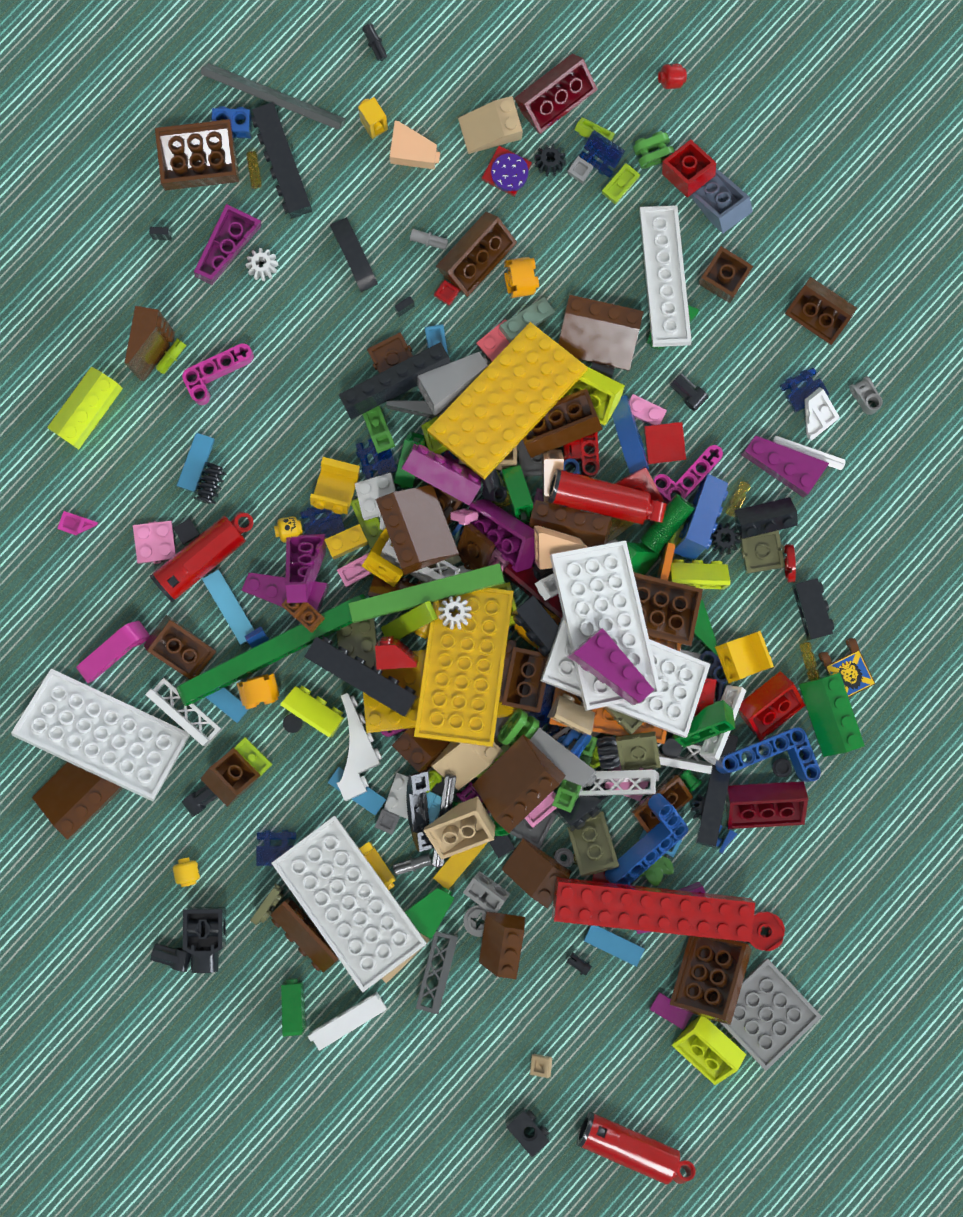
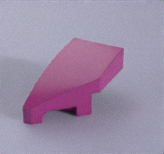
(75, 524)

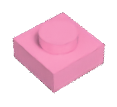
(464, 516)

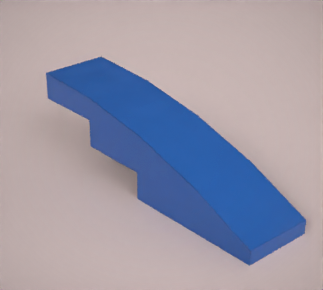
(629, 436)

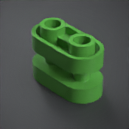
(644, 146)
(516, 726)

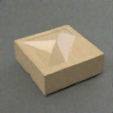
(541, 1065)

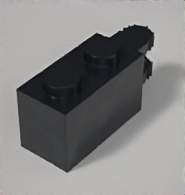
(583, 809)

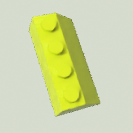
(85, 407)

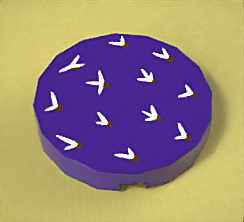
(509, 172)

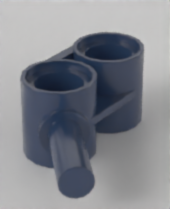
(714, 666)

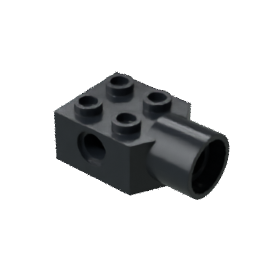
(204, 937)

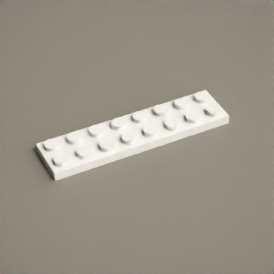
(665, 276)

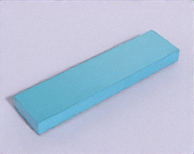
(228, 605)

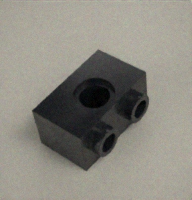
(531, 1143)

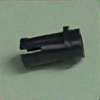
(605, 370)
(581, 965)

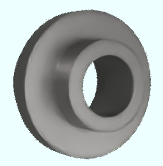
(559, 852)

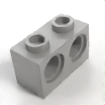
(486, 893)

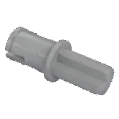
(428, 239)

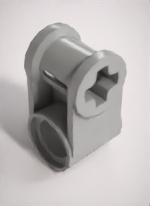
(866, 394)

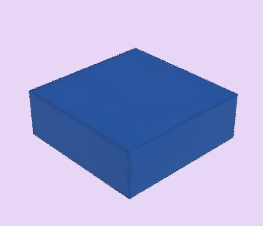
(256, 637)

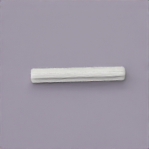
(833, 461)

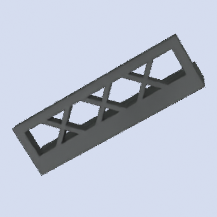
(445, 968)

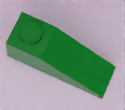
(703, 630)
(709, 723)

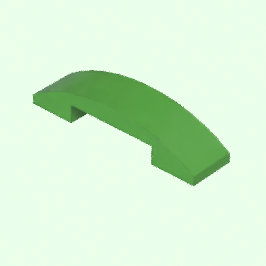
(378, 429)
(568, 791)

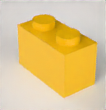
(372, 117)
(346, 541)

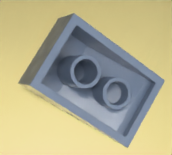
(722, 202)

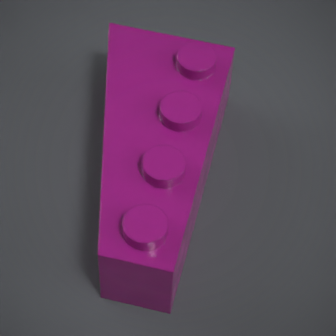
(226, 242)
(786, 465)
(442, 473)
(508, 533)
(303, 563)
(274, 590)
(611, 666)

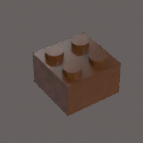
(725, 274)
(230, 777)

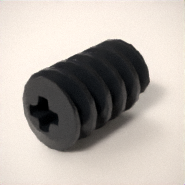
(209, 483)

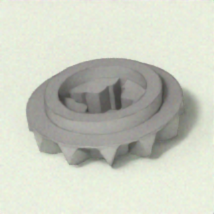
(470, 925)

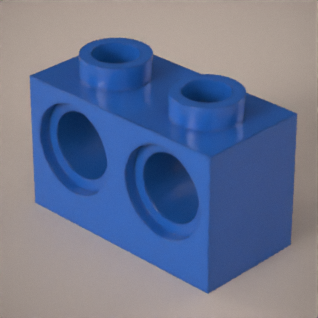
(239, 130)

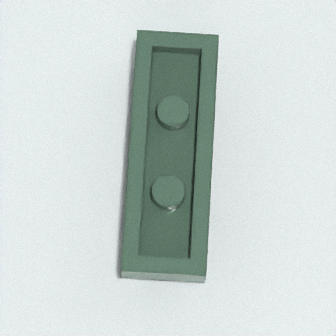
(535, 314)

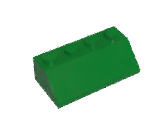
(831, 714)

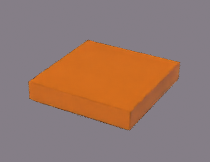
(666, 561)

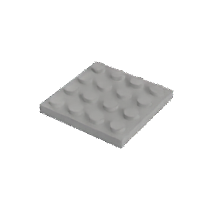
(770, 1015)

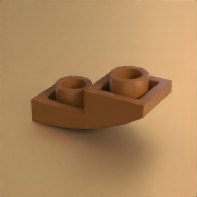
(304, 614)

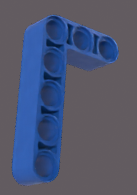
(770, 749)
(652, 845)

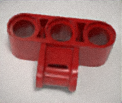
(579, 454)

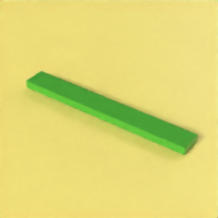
(429, 591)

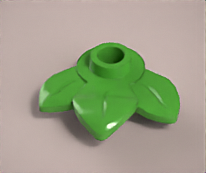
(655, 872)

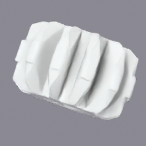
(255, 263)
(451, 608)

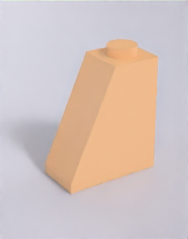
(412, 149)
(551, 461)
(552, 542)

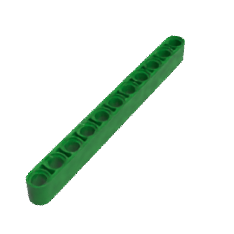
(264, 655)

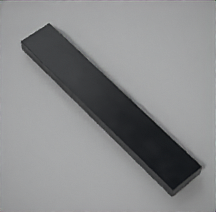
(715, 800)

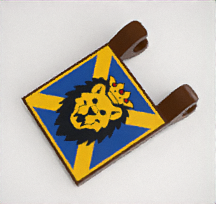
(851, 667)

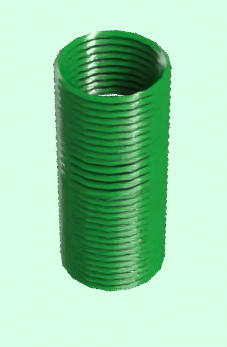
(675, 515)

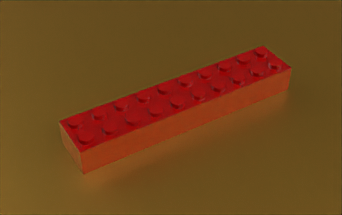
(653, 909)

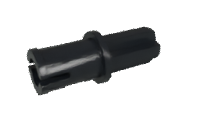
(374, 42)

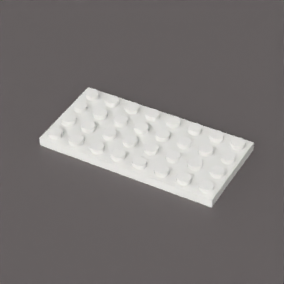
(598, 593)
(678, 674)
(101, 734)
(349, 903)

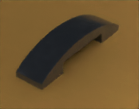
(354, 254)
(418, 809)

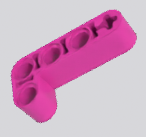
(219, 370)
(691, 474)
(112, 650)

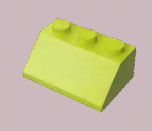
(603, 392)
(700, 575)
(313, 711)
(709, 1050)

